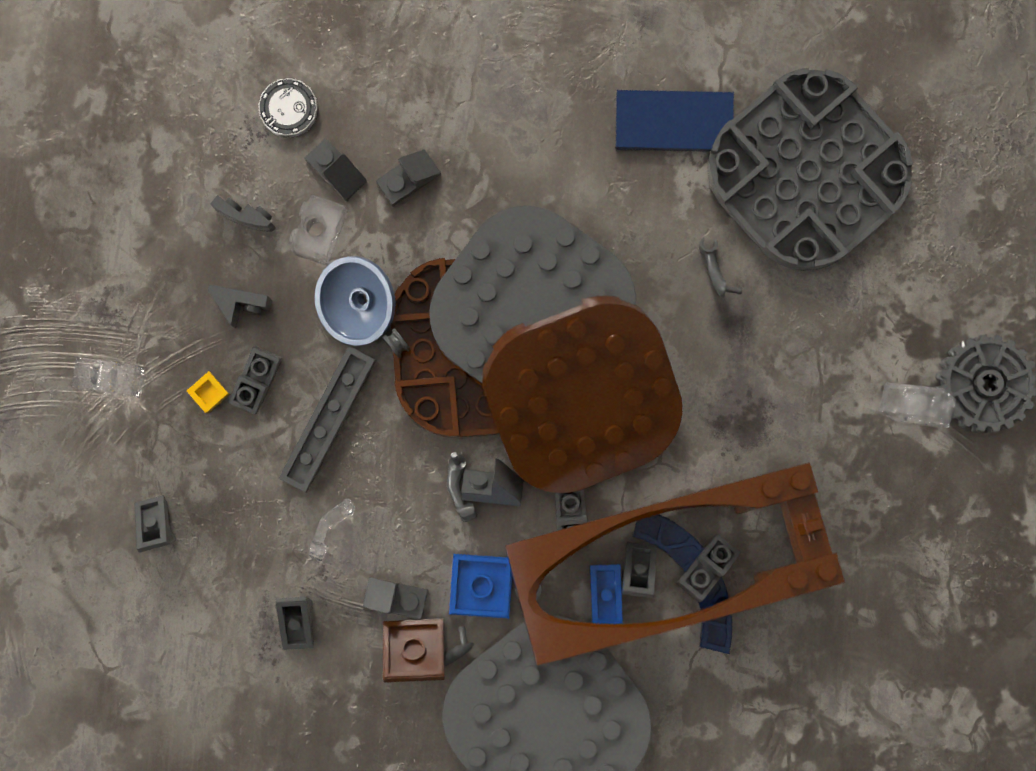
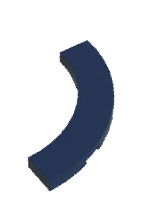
(684, 549)

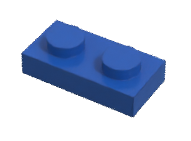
(606, 594)

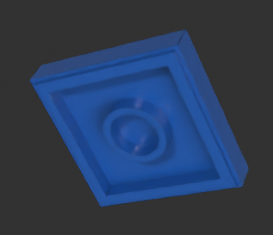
(480, 586)

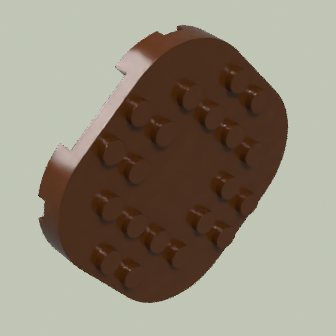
(428, 384)
(583, 395)

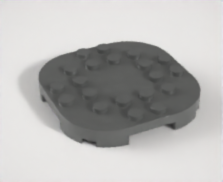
(809, 169)
(516, 272)
(547, 715)

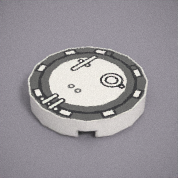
(288, 107)

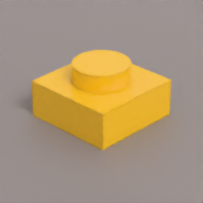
(208, 392)

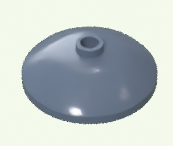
(342, 304)

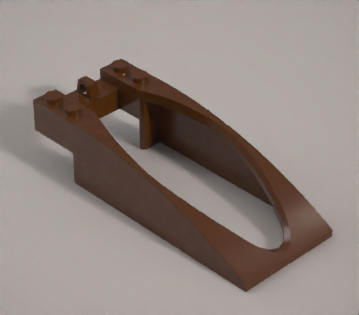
(791, 488)

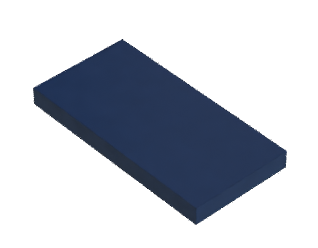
(671, 119)

